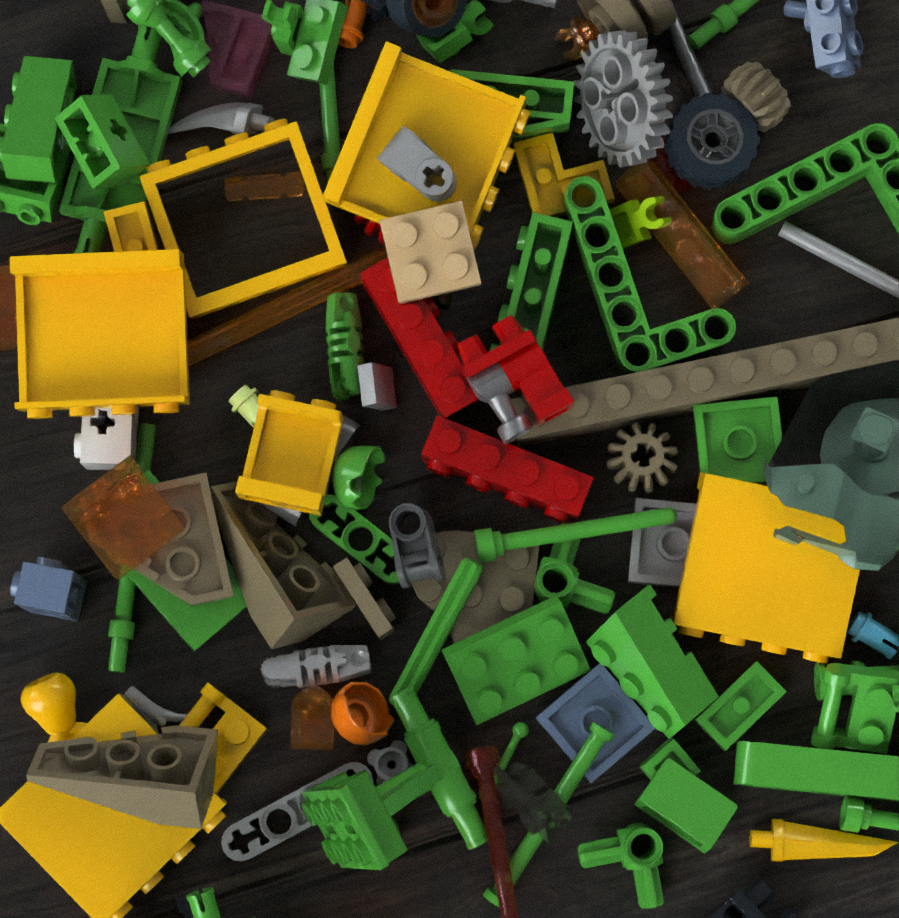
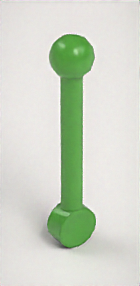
(520, 730)

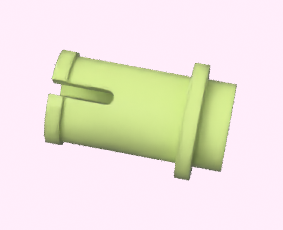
(245, 403)

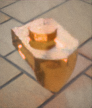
(312, 720)

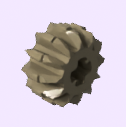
(759, 93)
(655, 465)

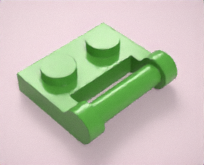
(870, 711)

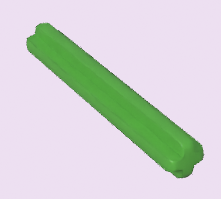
(439, 625)

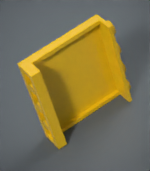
(452, 114)
(101, 332)
(757, 586)
(93, 849)

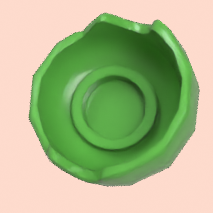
(355, 476)

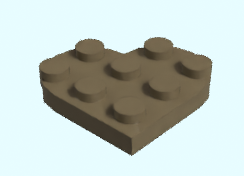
(500, 592)

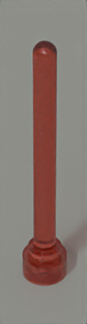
(482, 764)

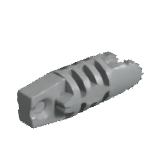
(317, 666)

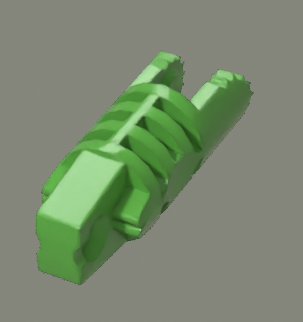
(344, 344)

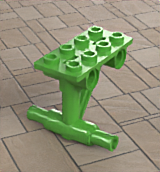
(358, 814)

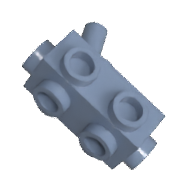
(833, 33)

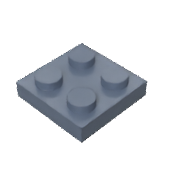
(599, 700)

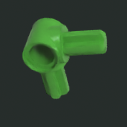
(575, 590)
(619, 850)

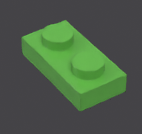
(317, 40)
(740, 706)

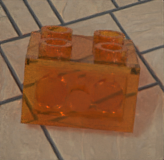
(123, 518)

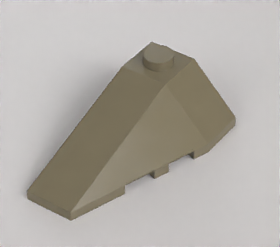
(279, 580)
(149, 776)

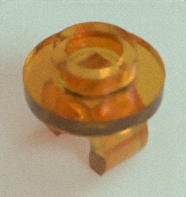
(582, 32)

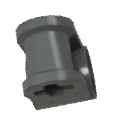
(415, 548)

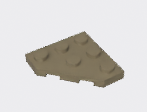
(194, 561)

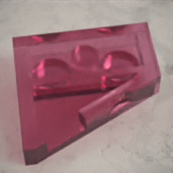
(238, 47)

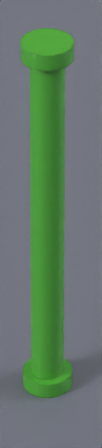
(564, 790)

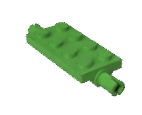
(148, 105)

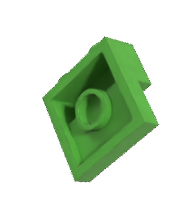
(33, 199)

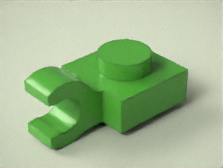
(284, 24)
(459, 36)

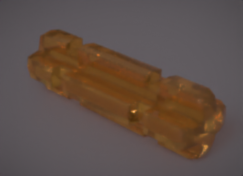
(264, 186)

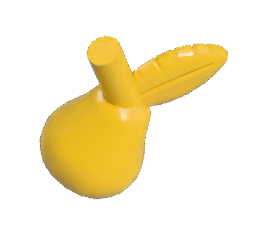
(52, 705)

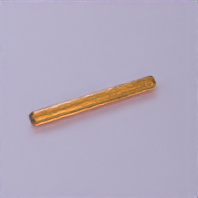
(280, 308)

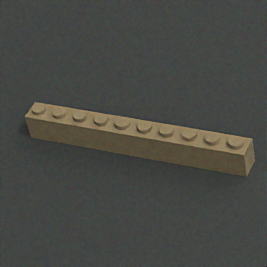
(715, 379)

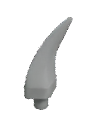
(229, 117)

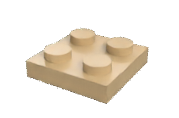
(430, 252)

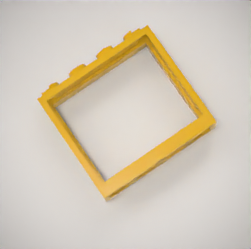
(238, 146)

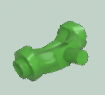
(187, 42)

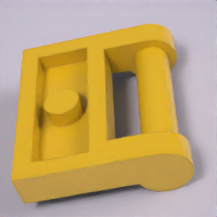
(236, 732)

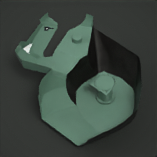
(844, 464)

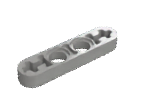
(292, 805)

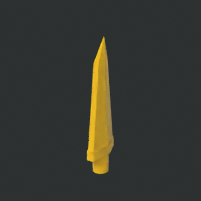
(802, 842)

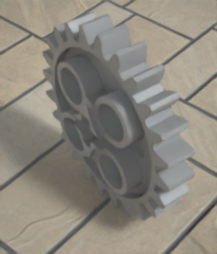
(634, 124)

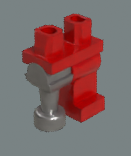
(513, 367)

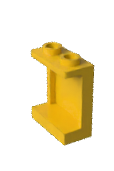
(291, 453)

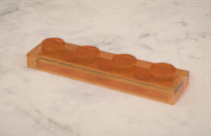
(685, 237)

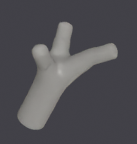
(149, 710)

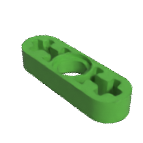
(329, 528)

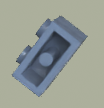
(49, 589)

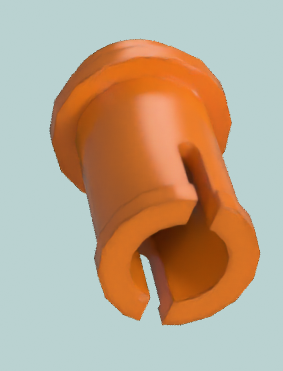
(353, 24)

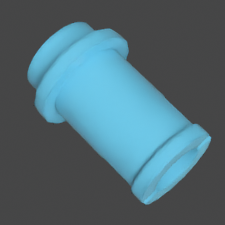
(872, 633)

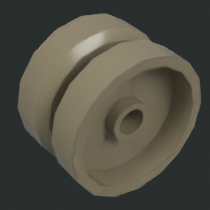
(630, 15)

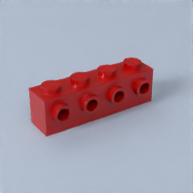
(422, 342)
(506, 469)

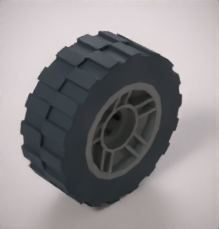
(731, 130)

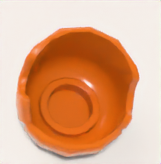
(361, 713)

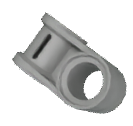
(414, 161)

